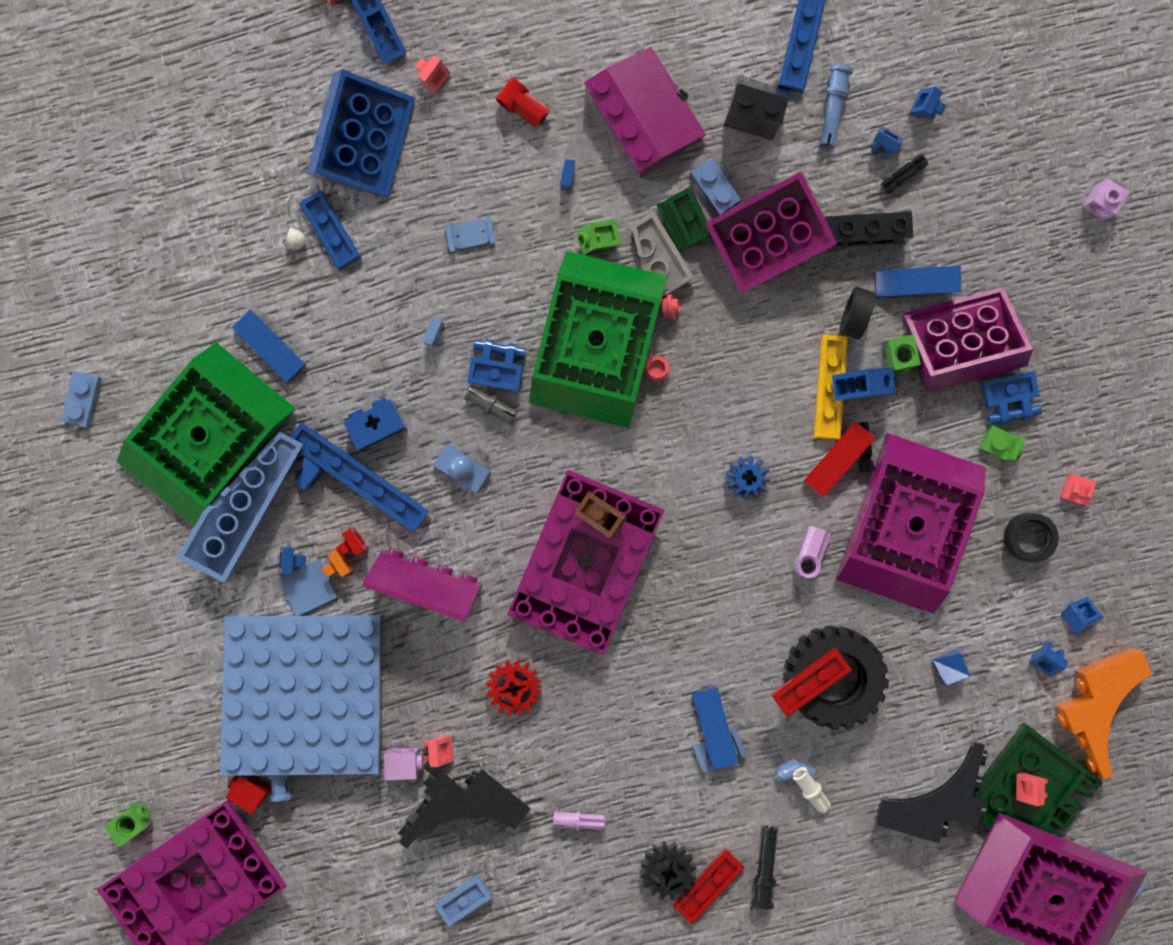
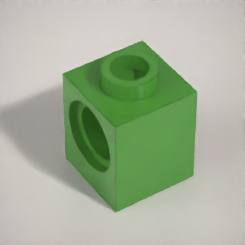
(907, 344)
(119, 828)

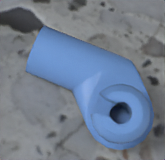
(786, 770)

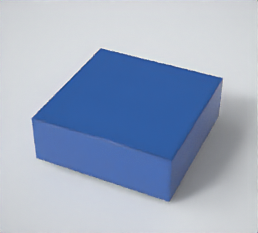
(567, 175)

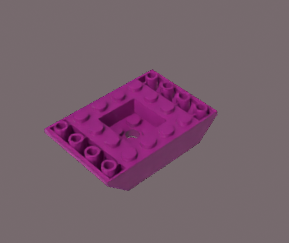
(883, 549)
(577, 600)
(1026, 867)
(162, 903)

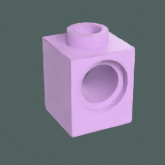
(1105, 199)
(402, 763)

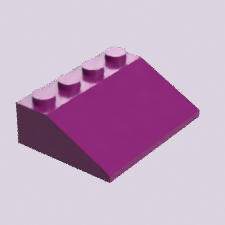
(644, 110)
(771, 232)
(968, 339)
(423, 584)

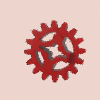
(511, 676)

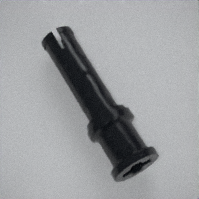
(764, 879)

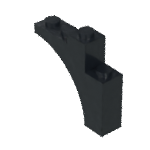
(954, 799)
(449, 800)

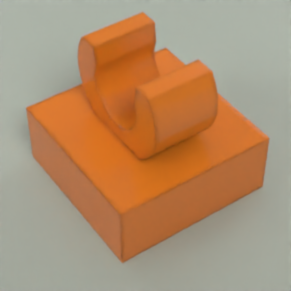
(338, 564)

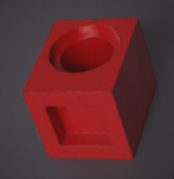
(247, 792)

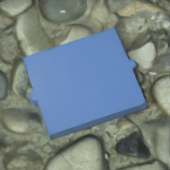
(308, 587)

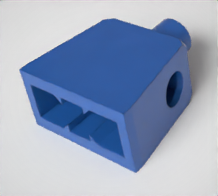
(875, 383)

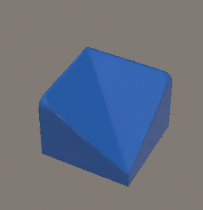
(308, 474)
(1081, 615)
(951, 668)

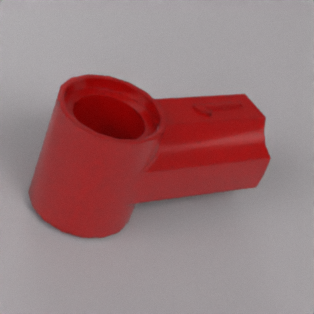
(516, 98)

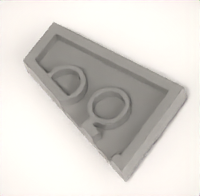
(659, 253)

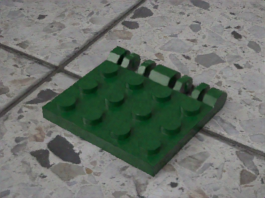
(1034, 755)

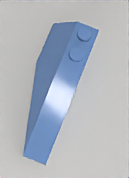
(238, 512)

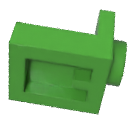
(598, 236)
(1002, 444)

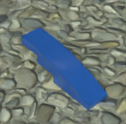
(380, 29)

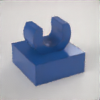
(928, 103)
(888, 140)
(288, 560)
(1048, 660)

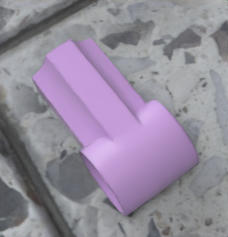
(812, 549)

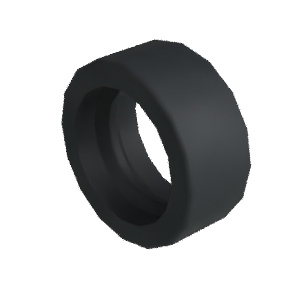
(857, 313)
(1051, 538)

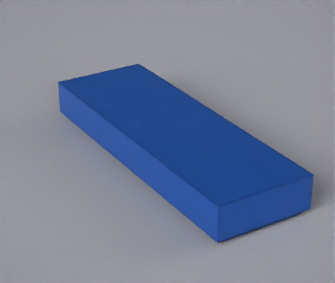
(330, 230)
(269, 345)
(715, 728)

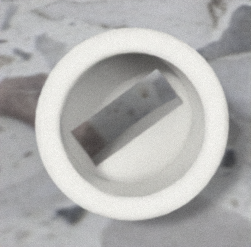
(295, 239)

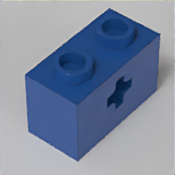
(390, 424)

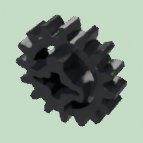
(658, 867)

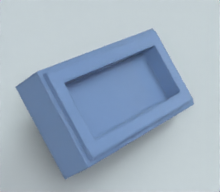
(461, 468)

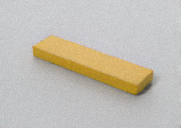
(827, 410)

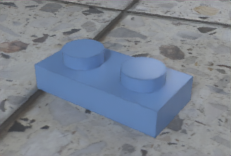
(715, 186)
(81, 399)
(463, 900)

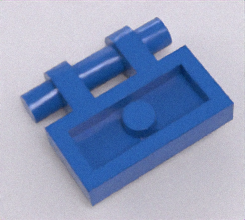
(495, 373)
(1011, 389)

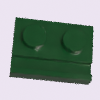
(684, 219)

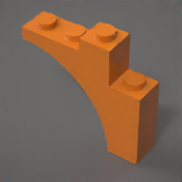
(1091, 714)

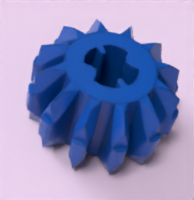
(754, 471)

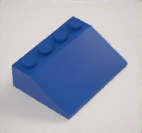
(360, 134)

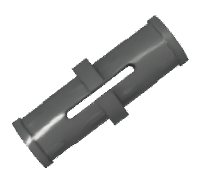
(490, 405)

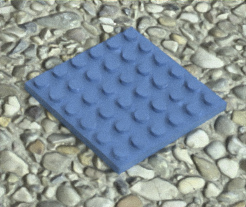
(301, 695)

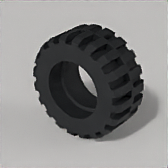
(870, 681)

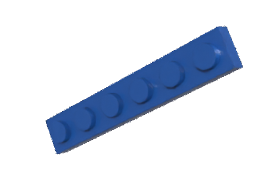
(360, 477)

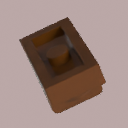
(600, 515)

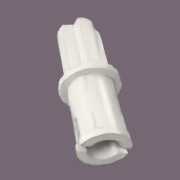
(811, 790)

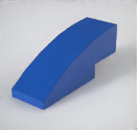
(918, 282)

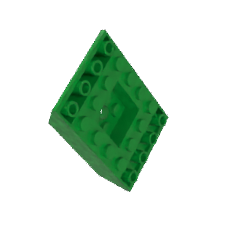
(604, 378)
(238, 419)

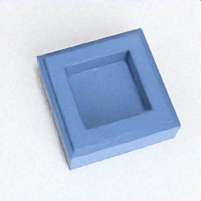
(433, 332)

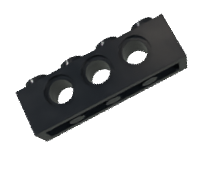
(871, 229)

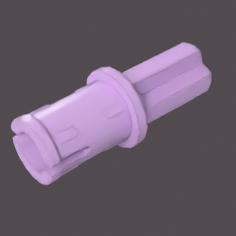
(578, 821)

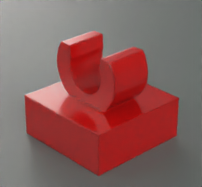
(353, 542)

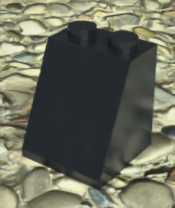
(756, 108)

